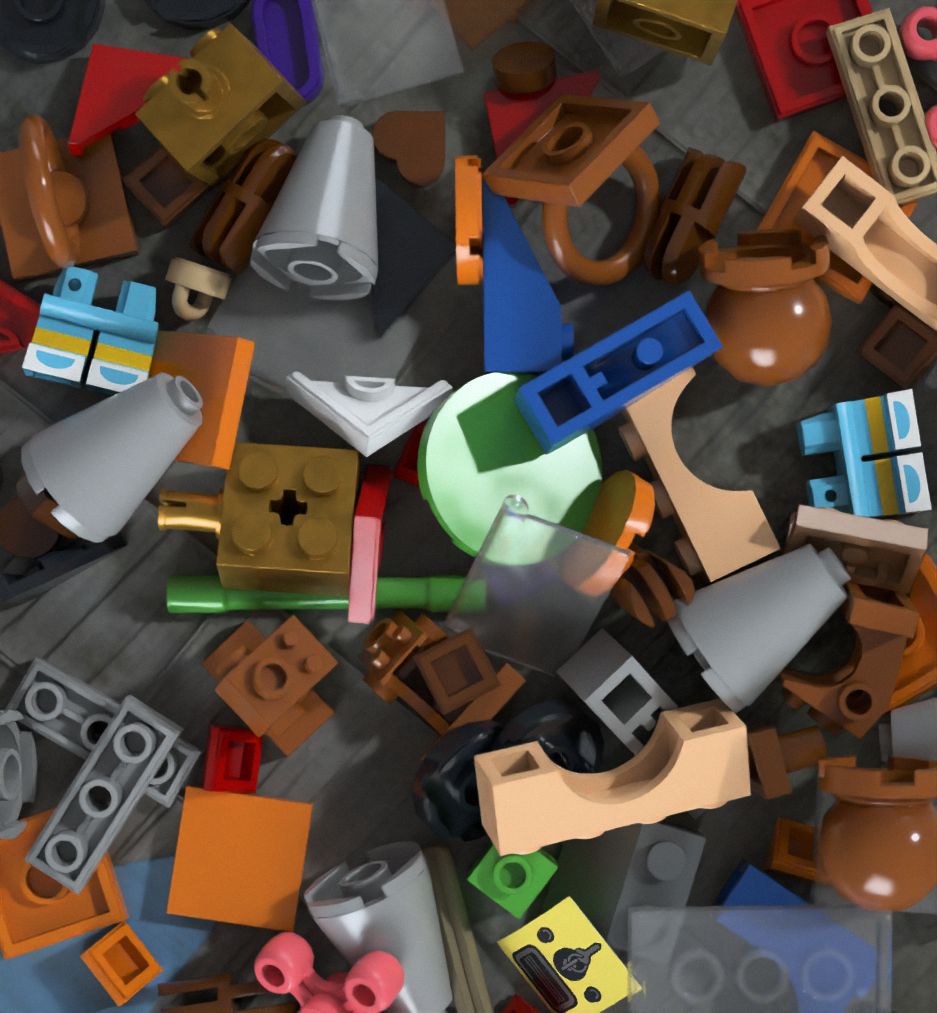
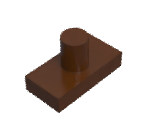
(776, 755)

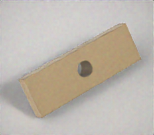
(875, 70)

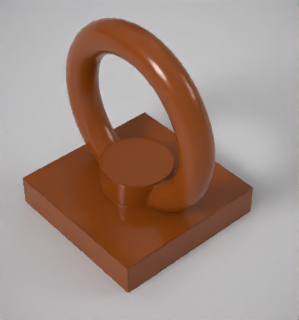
(567, 159)
(62, 205)

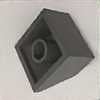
(626, 870)

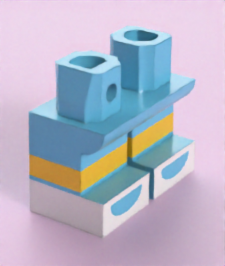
(68, 330)
(865, 430)

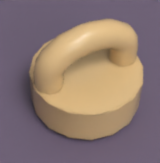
(194, 276)

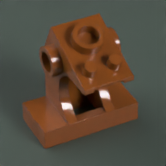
(881, 628)
(390, 660)
(273, 681)

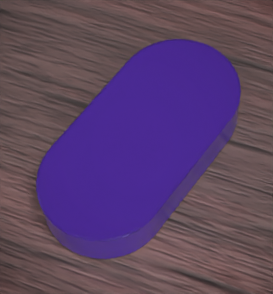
(290, 41)

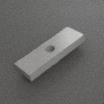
(69, 709)
(124, 765)

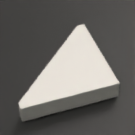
(366, 409)

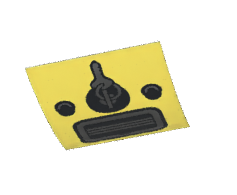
(567, 961)

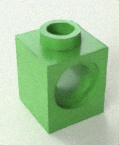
(511, 878)

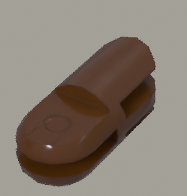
(243, 205)
(691, 214)
(649, 586)
(228, 993)

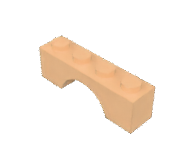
(874, 237)
(716, 525)
(687, 764)

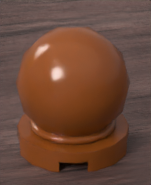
(767, 304)
(880, 831)

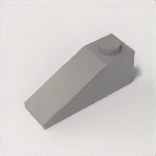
(618, 691)

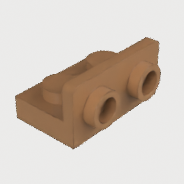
(870, 549)

